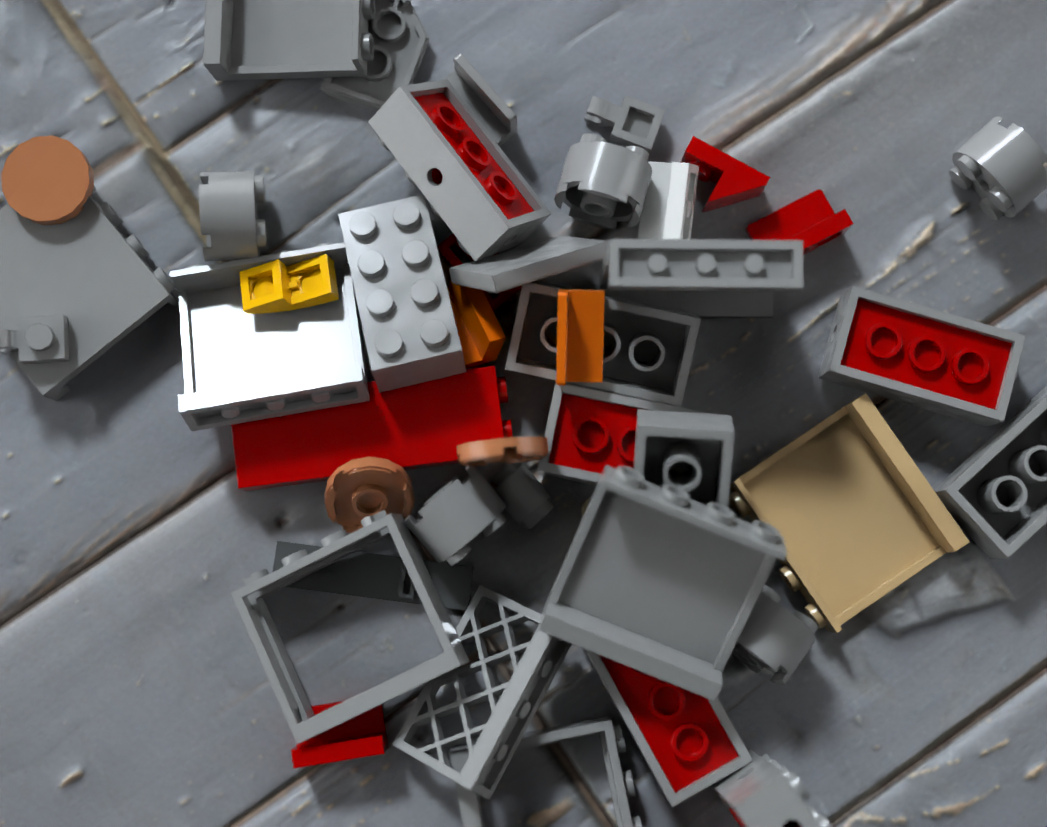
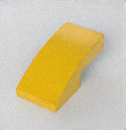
(286, 288)

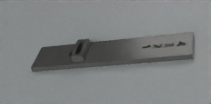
(381, 577)

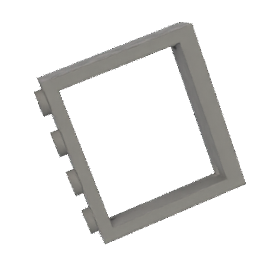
(272, 652)
(611, 742)

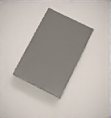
(528, 263)

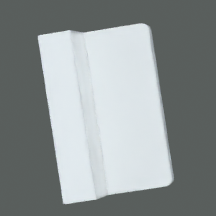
(669, 201)

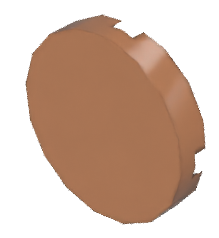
(47, 180)
(502, 450)
(365, 489)

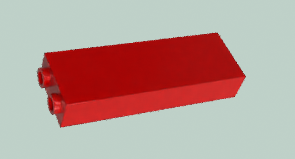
(406, 425)

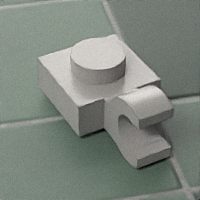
(632, 123)
(38, 339)

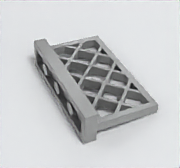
(509, 715)

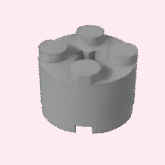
(1001, 168)
(604, 182)
(230, 215)
(457, 515)
(774, 638)

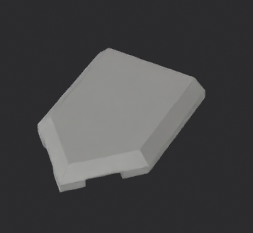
(398, 52)

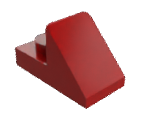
(734, 178)

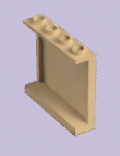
(849, 513)

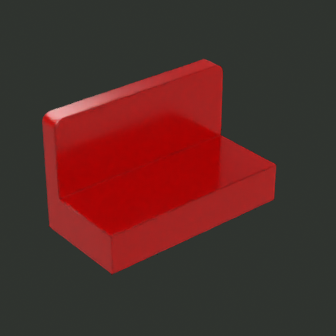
(804, 219)
(353, 739)

